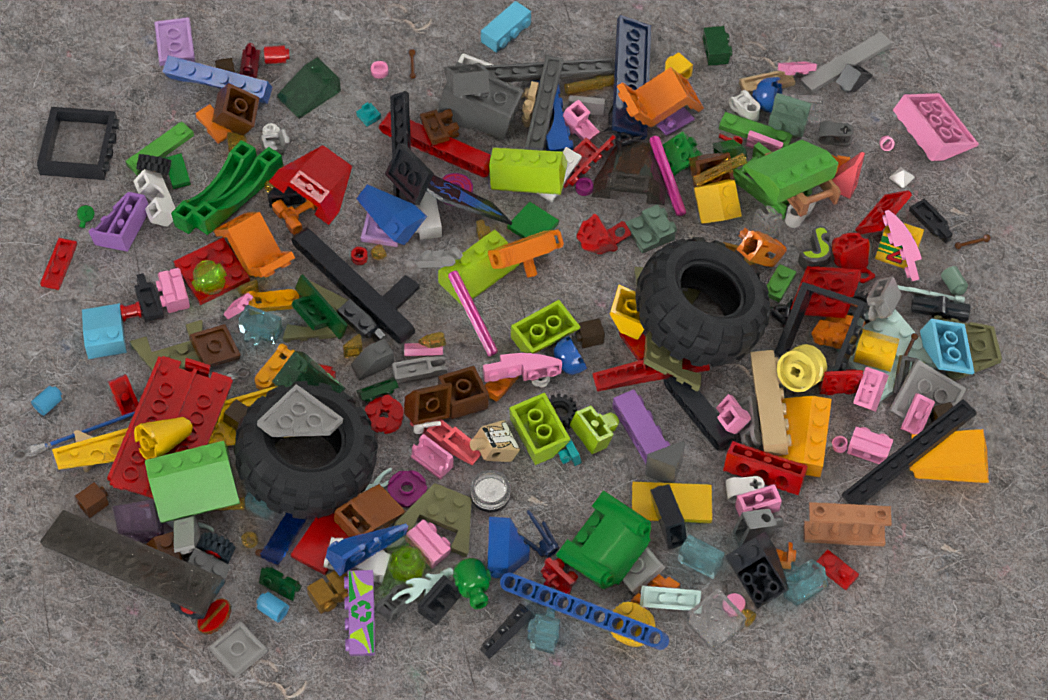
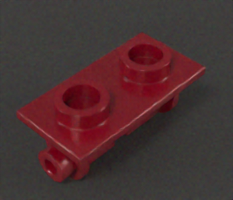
(250, 61)

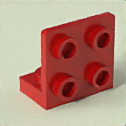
(840, 382)

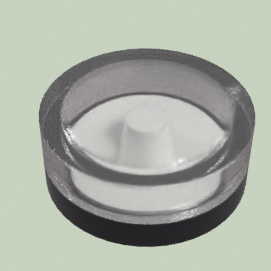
(490, 491)

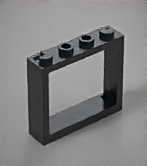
(77, 170)
(797, 313)

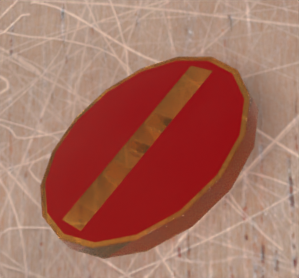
(215, 617)

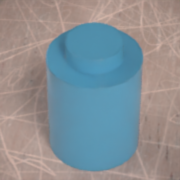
(47, 400)
(272, 606)

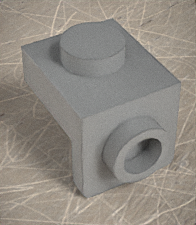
(275, 141)

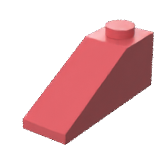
(848, 175)

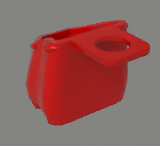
(597, 238)
(852, 252)

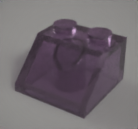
(138, 521)

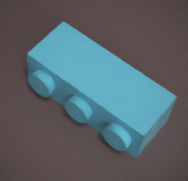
(506, 26)

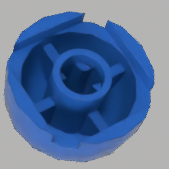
(766, 92)
(569, 355)

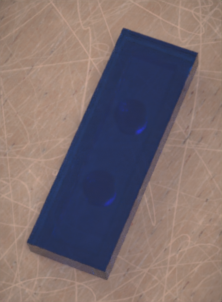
(282, 538)

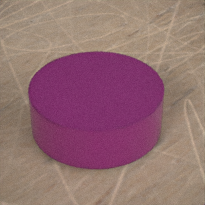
(584, 186)

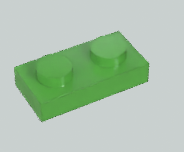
(780, 282)

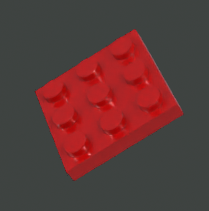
(219, 253)
(833, 279)

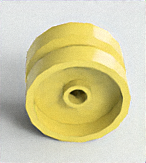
(801, 368)

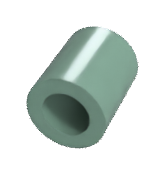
(954, 281)

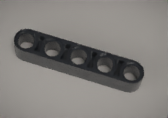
(700, 412)

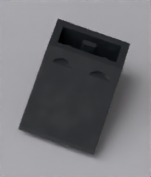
(759, 569)

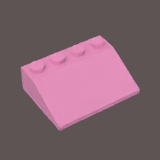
(934, 126)

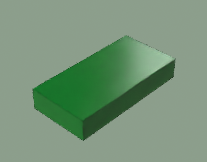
(178, 172)

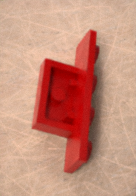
(589, 154)

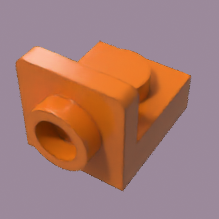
(787, 557)

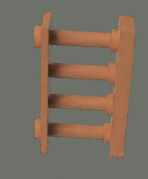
(801, 202)
(847, 524)

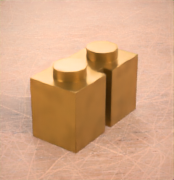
(321, 593)

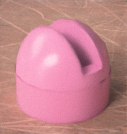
(889, 145)
(836, 443)

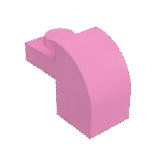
(577, 119)
(732, 415)

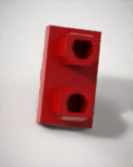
(556, 577)

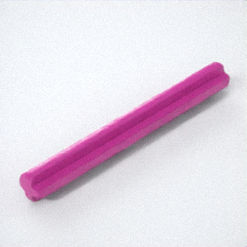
(667, 176)
(472, 313)

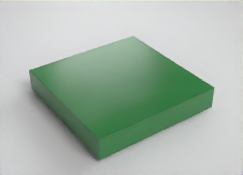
(532, 221)

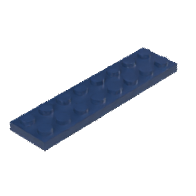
(631, 68)

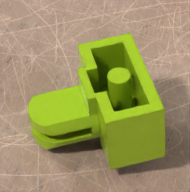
(593, 428)

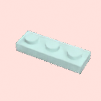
(669, 598)

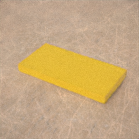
(692, 499)

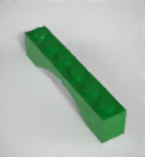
(233, 170)
(216, 211)

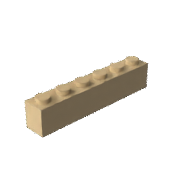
(769, 403)

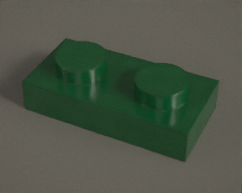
(384, 387)

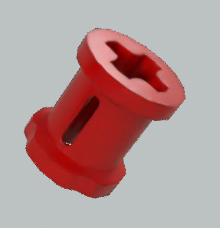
(130, 311)

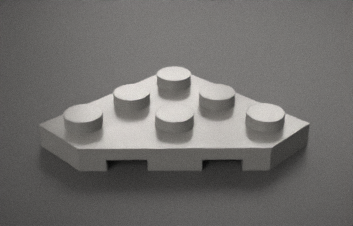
(929, 383)
(299, 415)

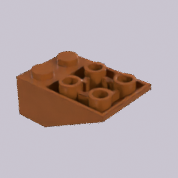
(368, 512)

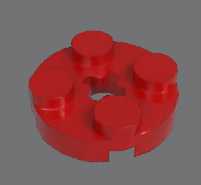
(389, 405)

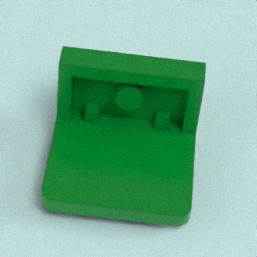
(679, 150)

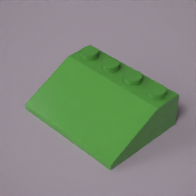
(792, 170)
(192, 481)

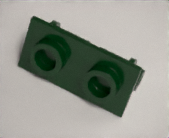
(274, 581)

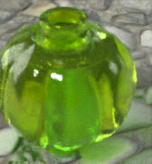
(209, 277)
(406, 563)

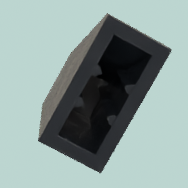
(669, 516)

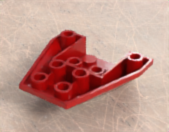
(319, 178)

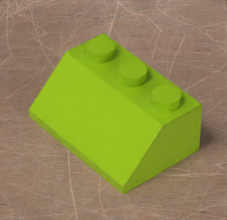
(543, 328)
(539, 428)

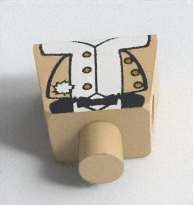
(495, 442)

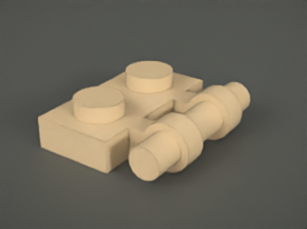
(529, 103)

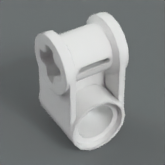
(745, 106)
(792, 217)
(737, 486)

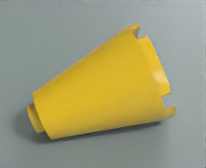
(161, 436)

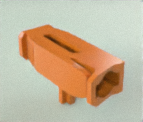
(758, 245)
(525, 250)

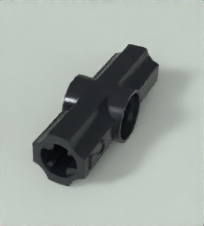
(940, 307)

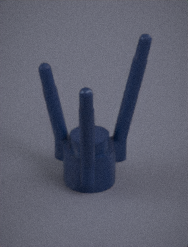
(548, 545)

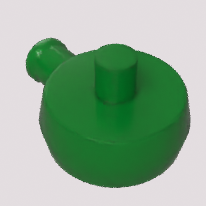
(85, 214)

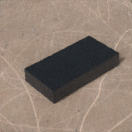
(401, 291)

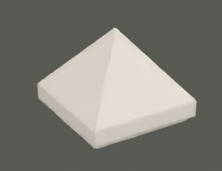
(901, 177)

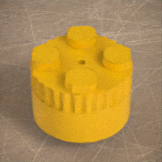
(634, 612)

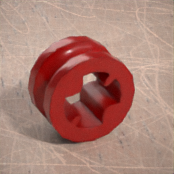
(362, 251)

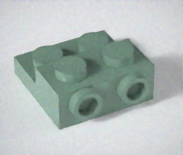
(789, 115)
(652, 229)

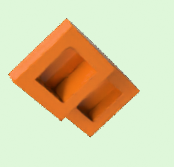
(216, 131)
(499, 388)

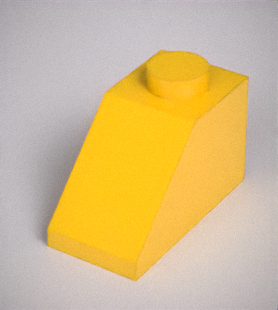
(680, 64)

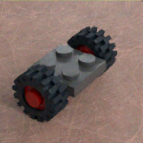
(212, 555)

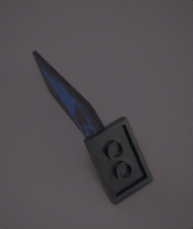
(415, 178)

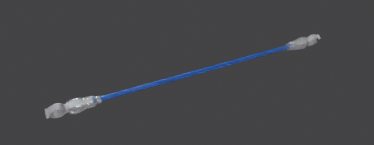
(35, 449)

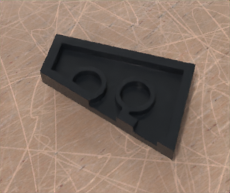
(507, 630)

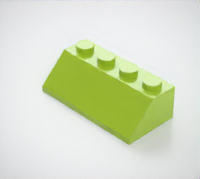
(527, 170)
(475, 267)

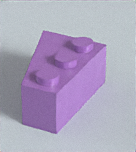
(122, 224)

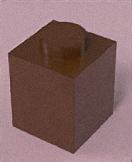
(92, 499)

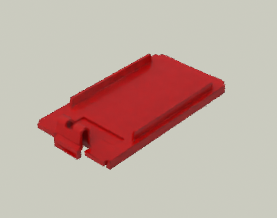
(171, 395)

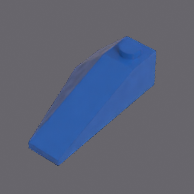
(392, 214)
(505, 547)
(357, 549)

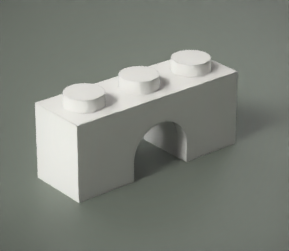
(154, 188)

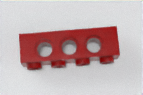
(775, 470)

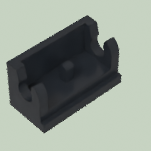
(439, 600)

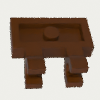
(434, 127)

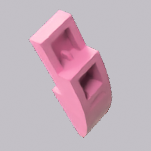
(901, 236)
(528, 365)

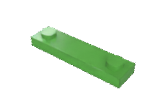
(741, 127)
(163, 145)

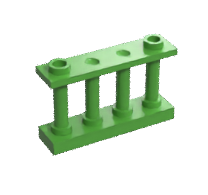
(754, 189)

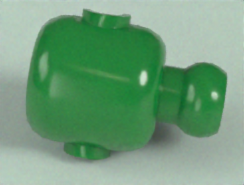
(473, 581)

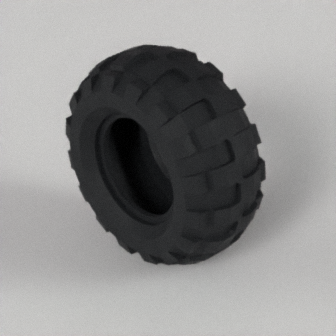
(683, 327)
(304, 489)

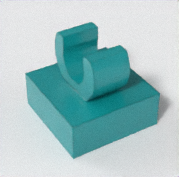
(368, 114)
(569, 454)

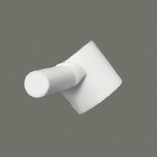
(419, 428)

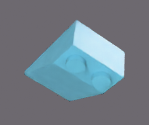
(103, 331)
(947, 345)

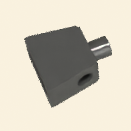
(755, 523)

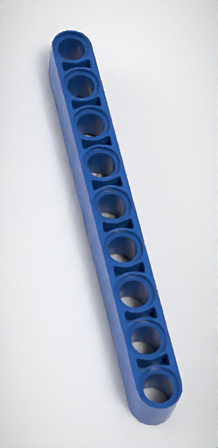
(592, 613)

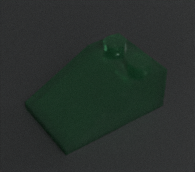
(309, 88)
(303, 368)

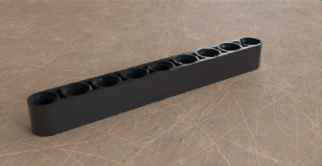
(353, 285)

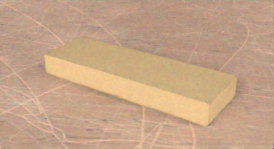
(750, 83)

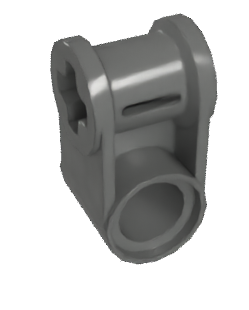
(833, 133)
(391, 608)

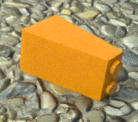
(957, 458)

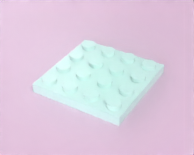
(895, 327)

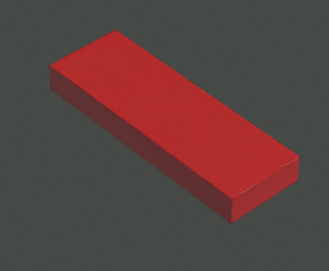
(58, 264)

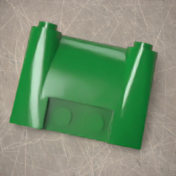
(607, 542)

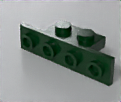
(316, 310)

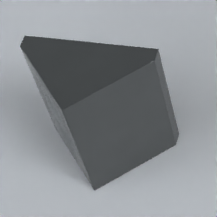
(665, 463)

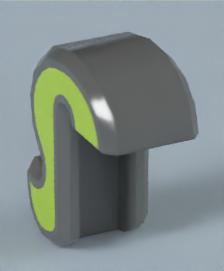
(821, 249)

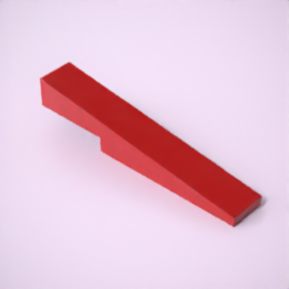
(635, 373)

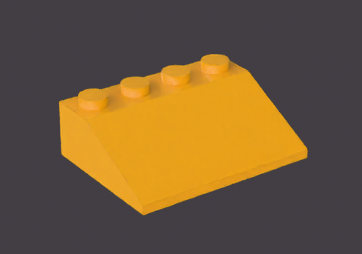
(808, 431)

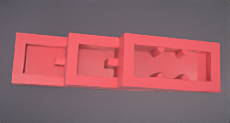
(452, 441)

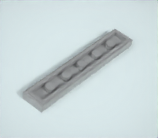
(855, 56)

